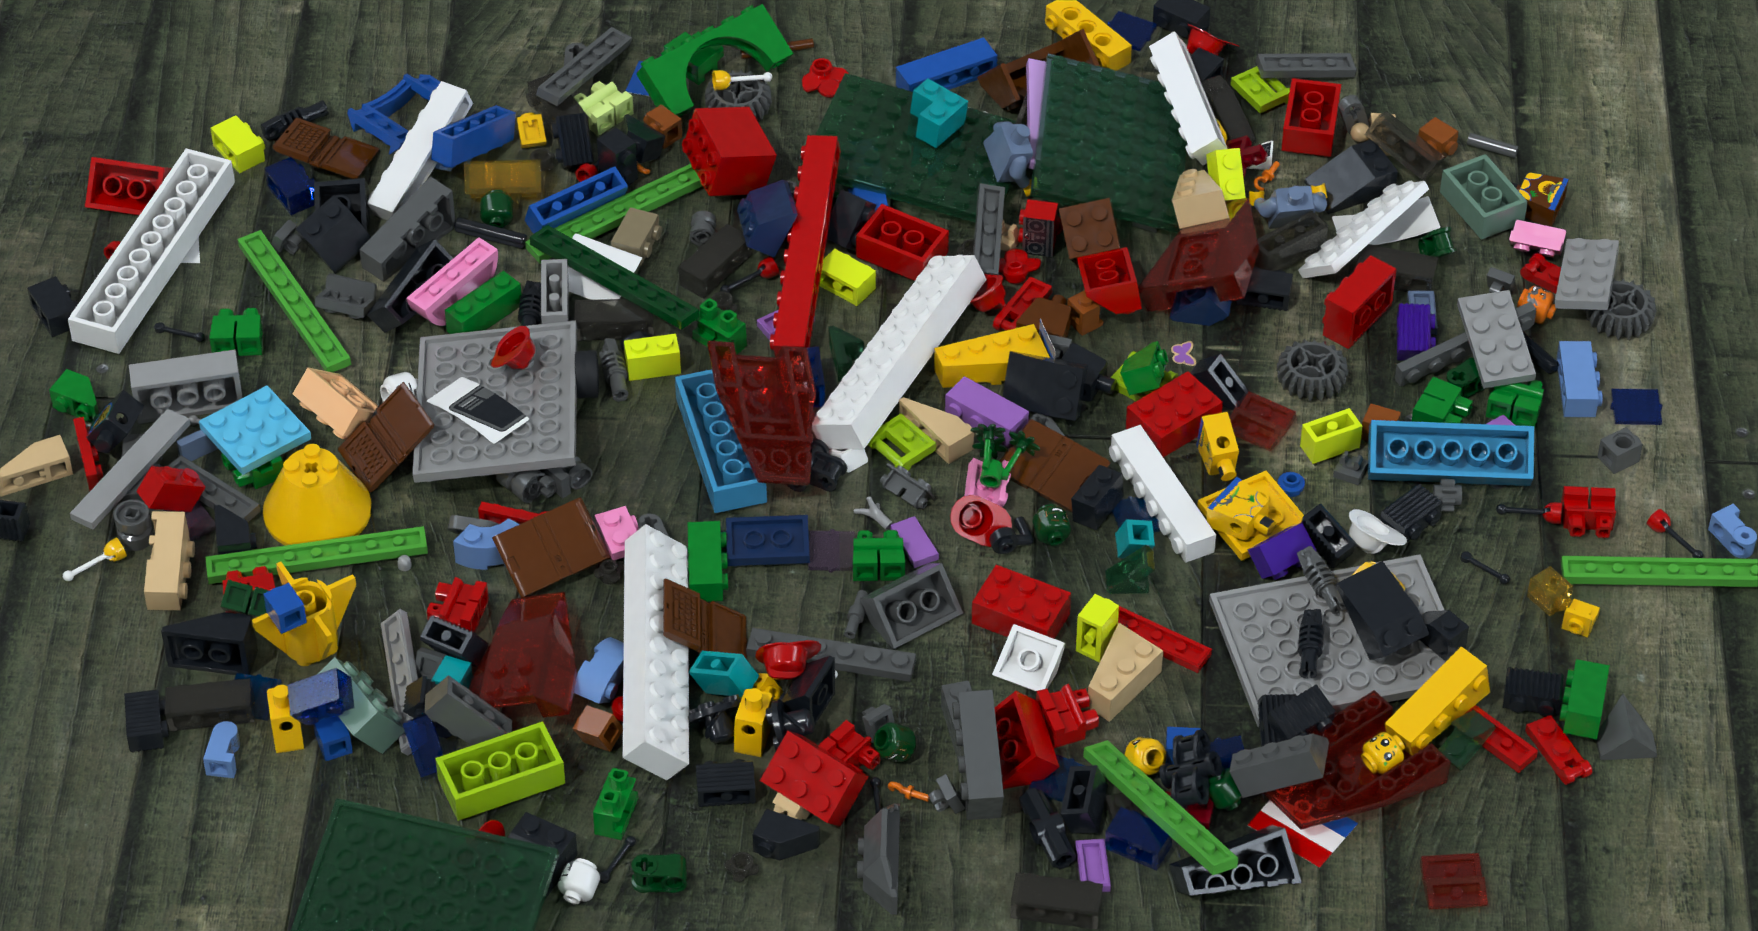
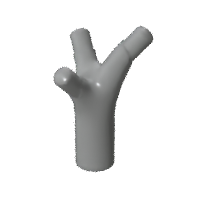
(875, 513)

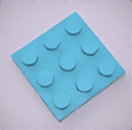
(255, 430)

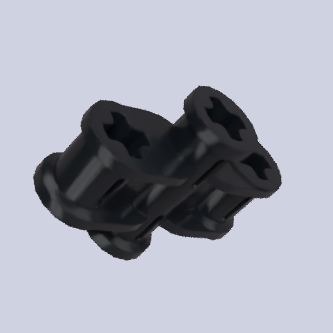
(822, 469)
(1191, 769)

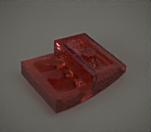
(1261, 421)
(1453, 881)

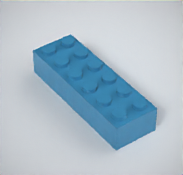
(716, 445)
(1451, 452)

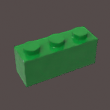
(484, 305)
(707, 560)
(1584, 698)

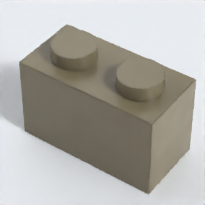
(637, 233)

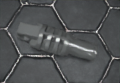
(614, 369)
(1320, 578)

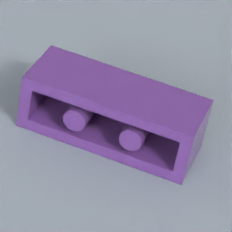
(982, 406)

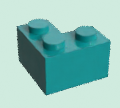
(938, 112)

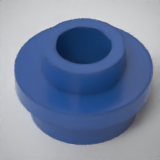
(1291, 483)

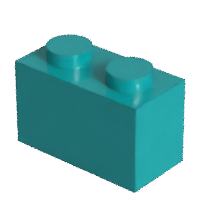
(723, 673)

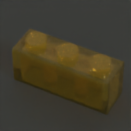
(503, 175)

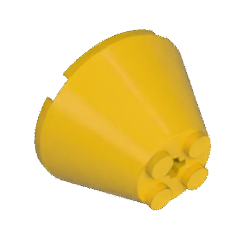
(315, 499)

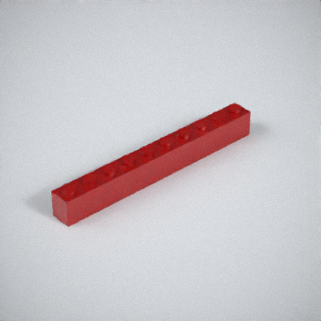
(807, 243)

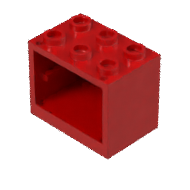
(728, 150)

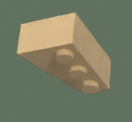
(1198, 199)
(168, 562)
(1123, 672)

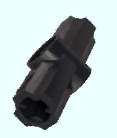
(1047, 828)

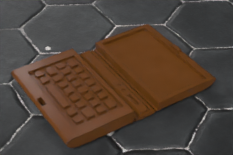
(318, 148)
(387, 439)
(1057, 468)
(551, 547)
(701, 623)

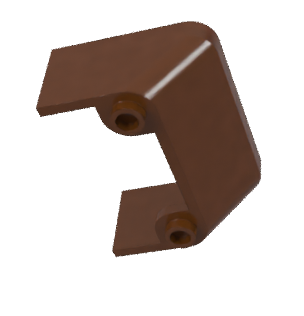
(1008, 81)

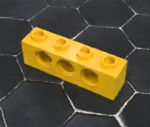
(1070, 16)

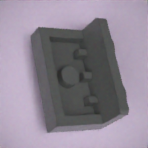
(347, 296)

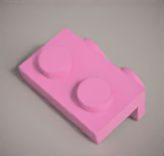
(1537, 237)
(974, 486)
(615, 528)

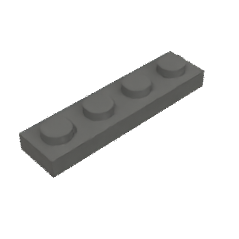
(1306, 65)
(988, 227)
(219, 492)

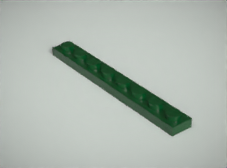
(615, 277)

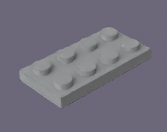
(1587, 274)
(1496, 339)

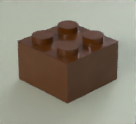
(1089, 228)

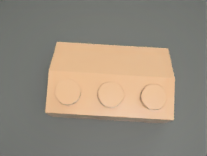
(334, 401)

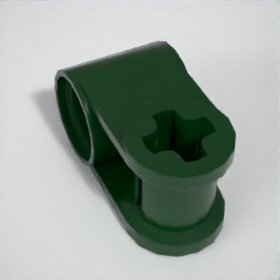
(1437, 243)
(1466, 377)
(662, 873)

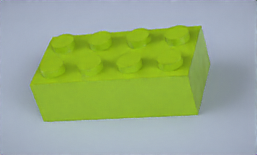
(500, 771)

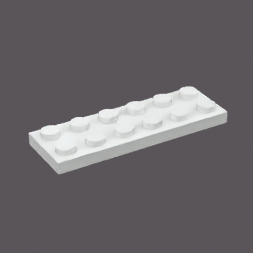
(1363, 229)

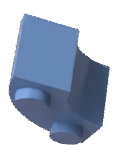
(476, 548)
(603, 674)

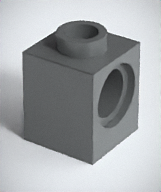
(1620, 450)

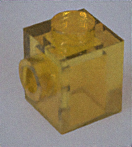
(1550, 591)

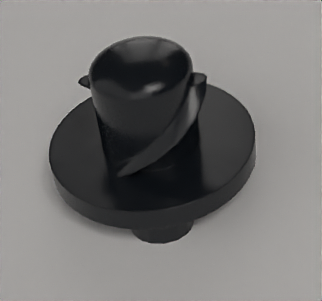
(716, 718)
(797, 721)

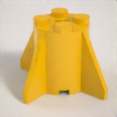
(323, 612)

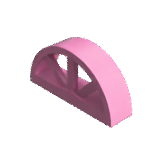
(454, 281)

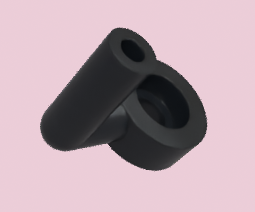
(1005, 539)

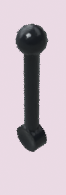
(160, 328)
(1466, 557)
(875, 782)
(605, 875)

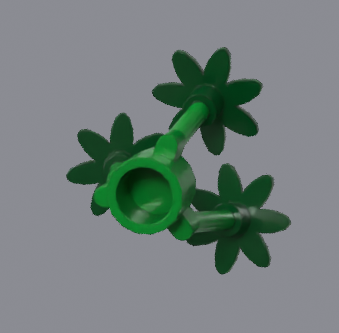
(992, 469)

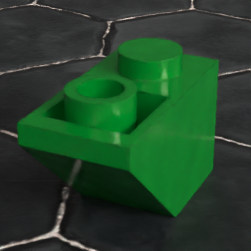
(1144, 369)
(74, 395)

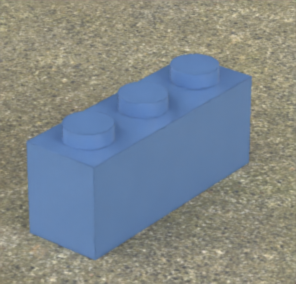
(1578, 379)

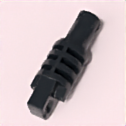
(277, 125)
(530, 304)
(1310, 642)

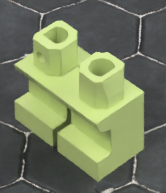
(605, 106)

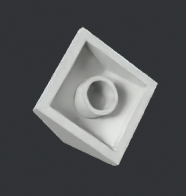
(1029, 659)

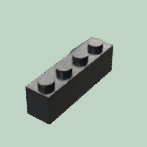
(392, 306)
(1262, 861)

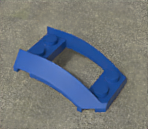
(375, 114)

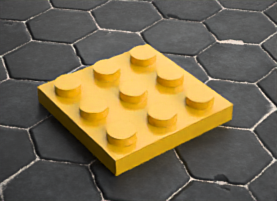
(1280, 510)

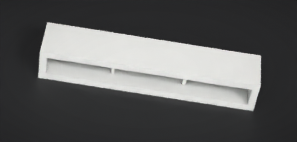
(1187, 97)
(413, 160)
(1163, 494)

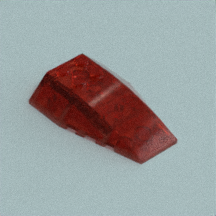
(769, 409)
(530, 657)

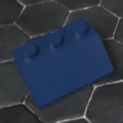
(767, 216)
(1199, 307)

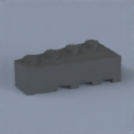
(422, 218)
(979, 754)

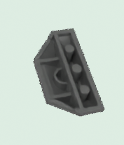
(881, 857)

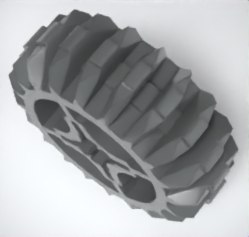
(750, 94)
(1629, 311)
(1311, 375)

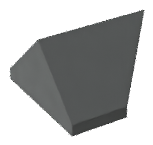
(1625, 734)

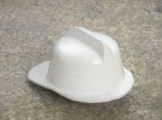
(1371, 533)

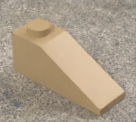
(947, 430)
(36, 465)

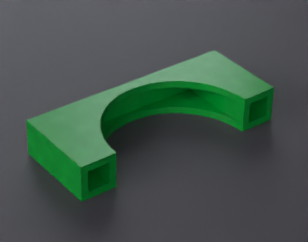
(750, 32)

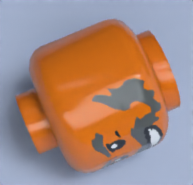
(1541, 300)

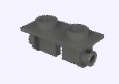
(916, 491)

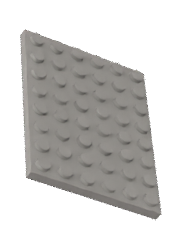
(541, 391)
(1263, 636)

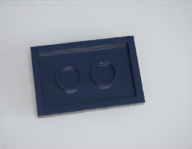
(767, 540)

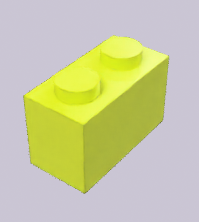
(238, 143)
(1226, 170)
(847, 277)
(652, 357)
(1331, 435)
(1096, 627)

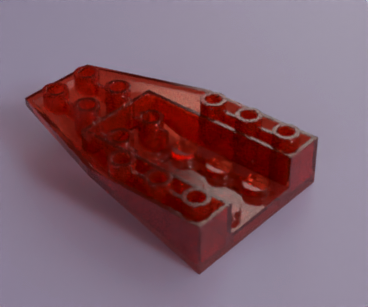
(1206, 256)
(1347, 782)

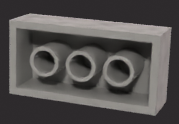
(186, 384)

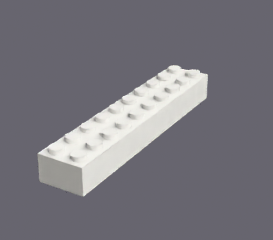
(151, 251)
(898, 352)
(654, 665)

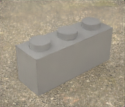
(554, 291)

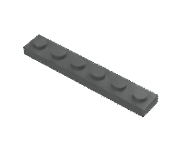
(583, 66)
(1449, 351)
(848, 656)

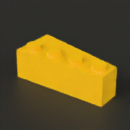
(986, 356)
(1440, 700)

